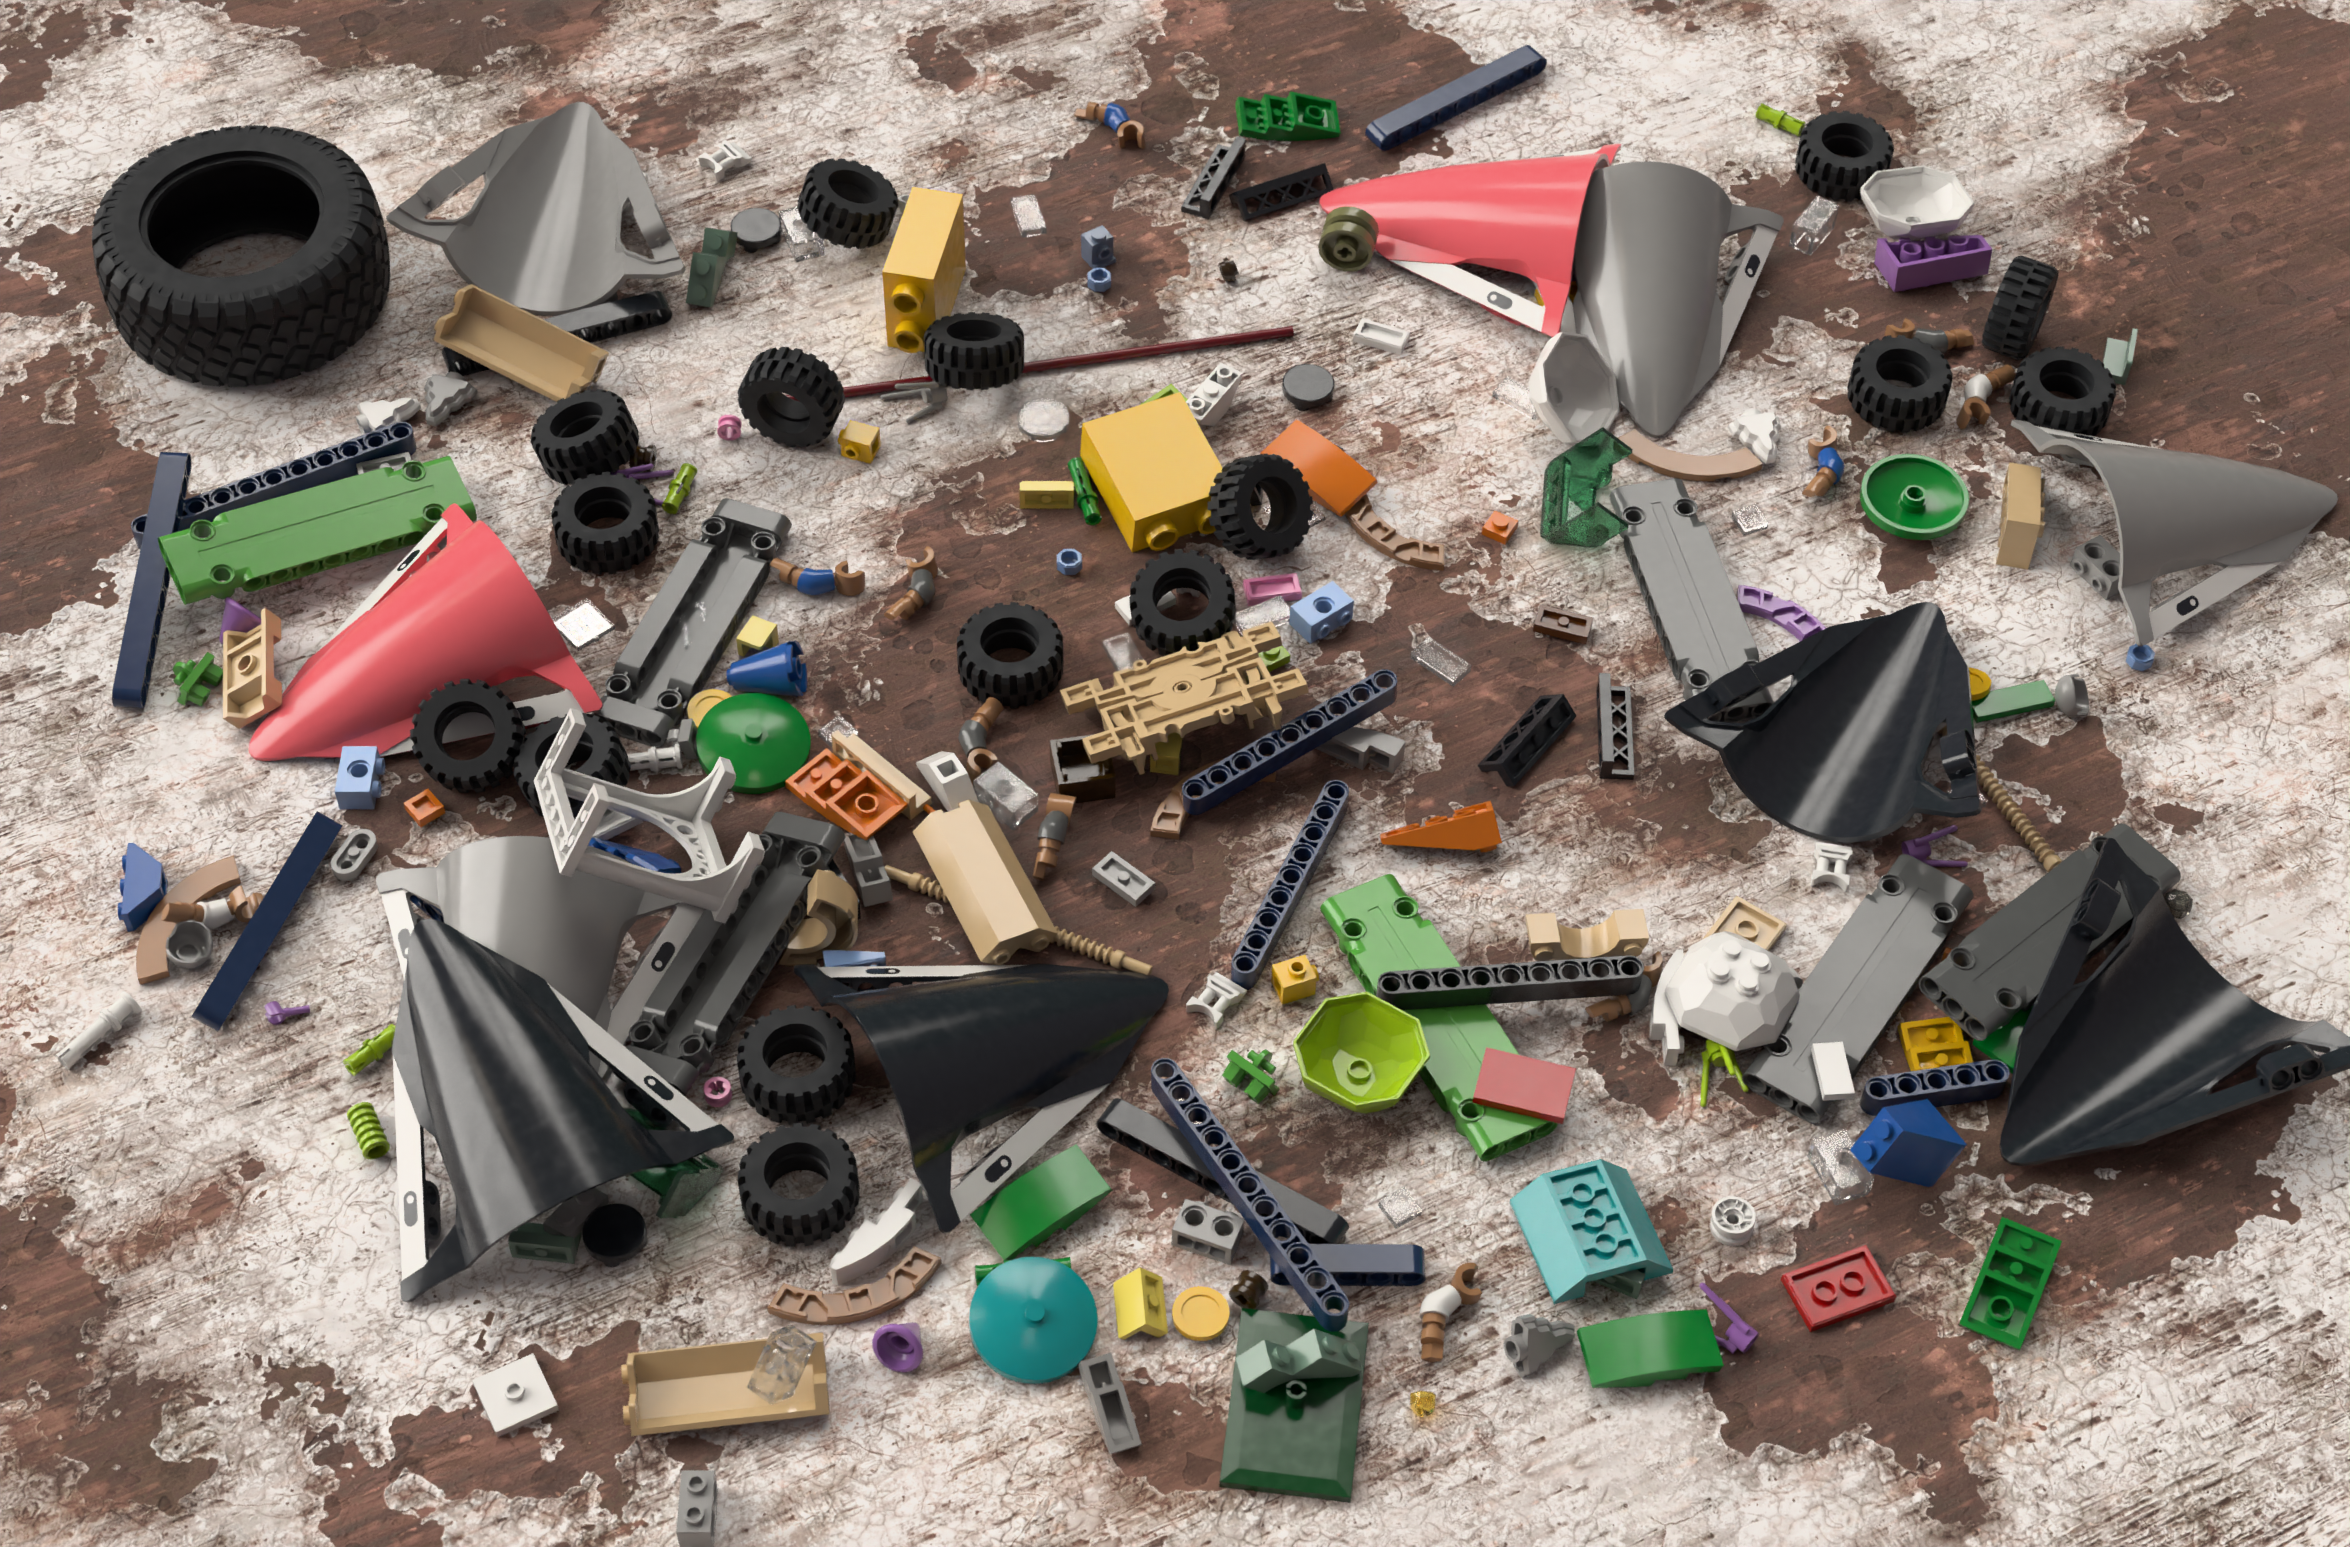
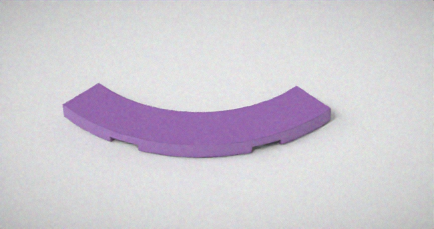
(1786, 614)

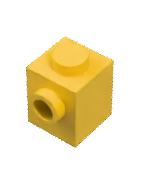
(859, 441)
(1294, 979)

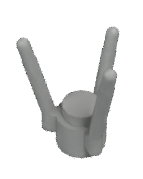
(931, 393)

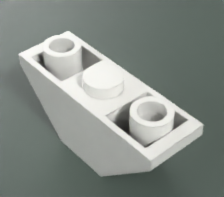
(1214, 395)
(947, 779)

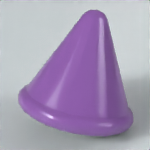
(237, 618)
(898, 1346)

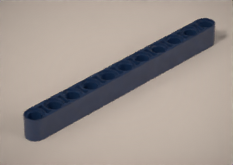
(294, 476)
(150, 582)
(1249, 1204)

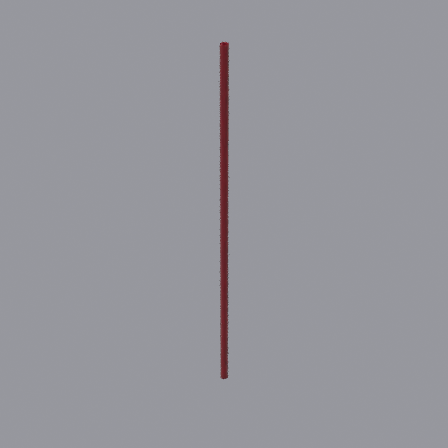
(1098, 357)

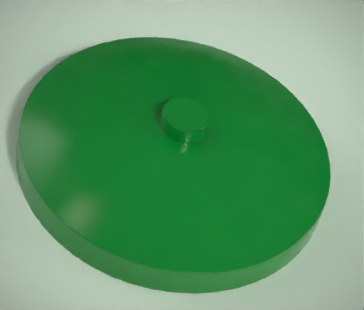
(1914, 496)
(759, 736)

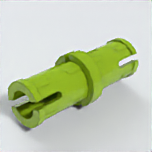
(1780, 119)
(685, 476)
(370, 1051)

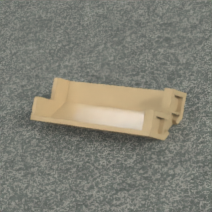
(519, 344)
(984, 882)
(709, 1388)

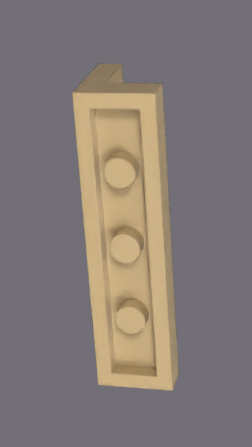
(868, 759)

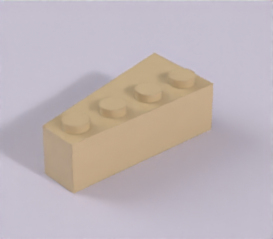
(2020, 515)

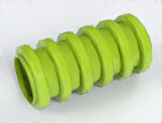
(368, 1130)

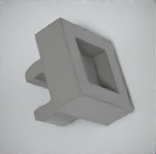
(685, 738)

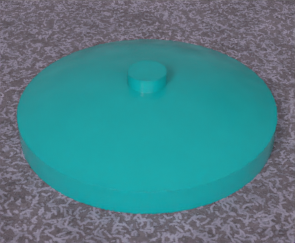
(1033, 1320)

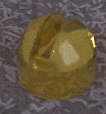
(1422, 1403)

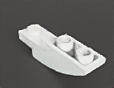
(1663, 1020)
(877, 1242)

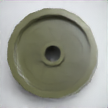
(1348, 238)

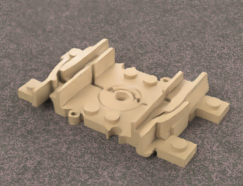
(1185, 694)

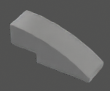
(1365, 746)
(868, 869)
(1109, 1403)

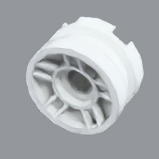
(1731, 1210)

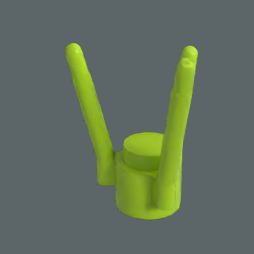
(1720, 1057)

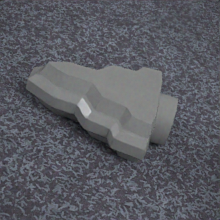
(446, 395)
(1534, 1341)

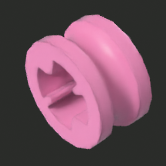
(729, 433)
(721, 1099)

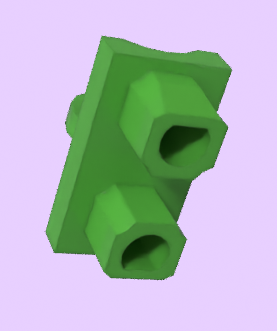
(192, 689)
(1261, 1082)

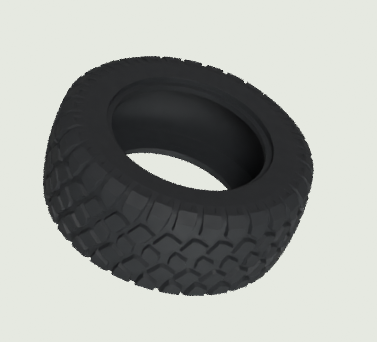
(255, 322)

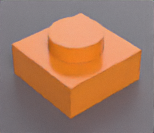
(1499, 527)
(424, 807)

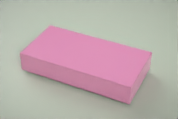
(1265, 588)

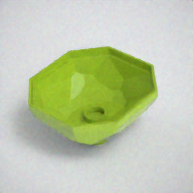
(1360, 1052)

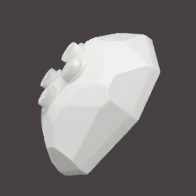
(1916, 202)
(1573, 388)
(1732, 992)

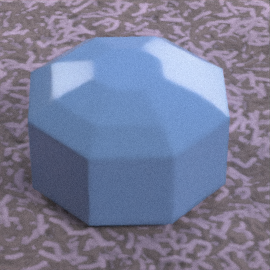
(1099, 279)
(1069, 561)
(2140, 657)

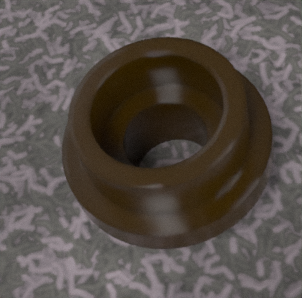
(1228, 270)

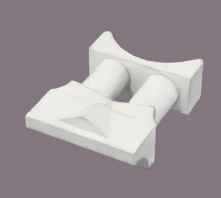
(734, 157)
(1835, 854)
(1221, 987)

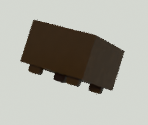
(1075, 773)

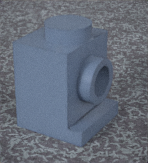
(1097, 247)

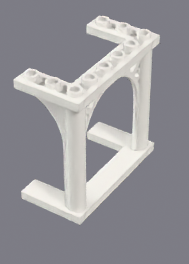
(690, 811)

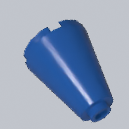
(771, 671)

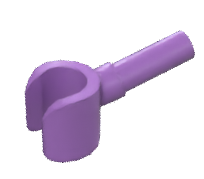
(277, 1015)

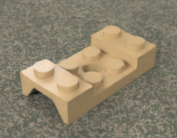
(249, 672)

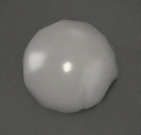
(2072, 696)
(189, 944)

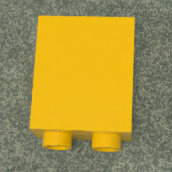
(923, 266)
(1152, 471)

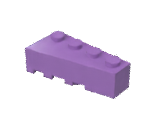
(1931, 261)

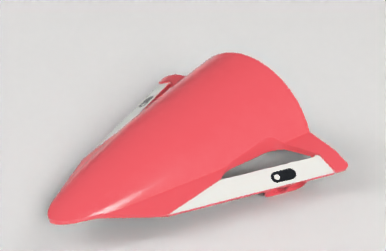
(1486, 214)
(449, 621)

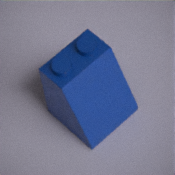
(1909, 1143)

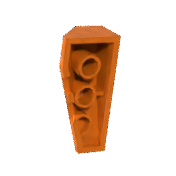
(1468, 829)

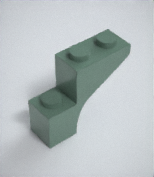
(709, 266)
(1308, 1357)

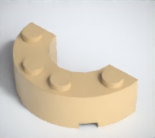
(833, 923)
(1619, 935)

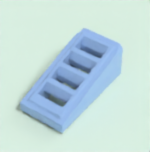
(845, 958)

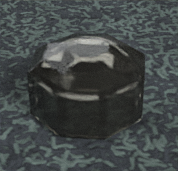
(2179, 903)

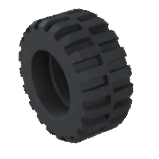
(1844, 135)
(847, 203)
(2019, 307)
(974, 351)
(1903, 361)
(2063, 372)
(800, 377)
(584, 436)
(605, 498)
(1288, 504)
(1176, 572)
(1010, 628)
(446, 706)
(597, 745)
(789, 1033)
(791, 1151)

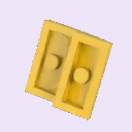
(1933, 1043)

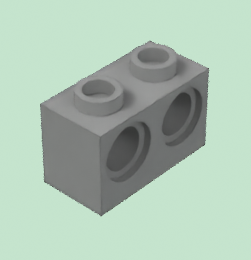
(2098, 565)
(1204, 1237)
(697, 1508)

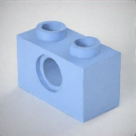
(1321, 612)
(359, 777)

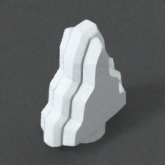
(384, 413)
(1758, 433)

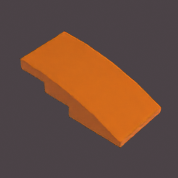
(1332, 475)
(846, 794)

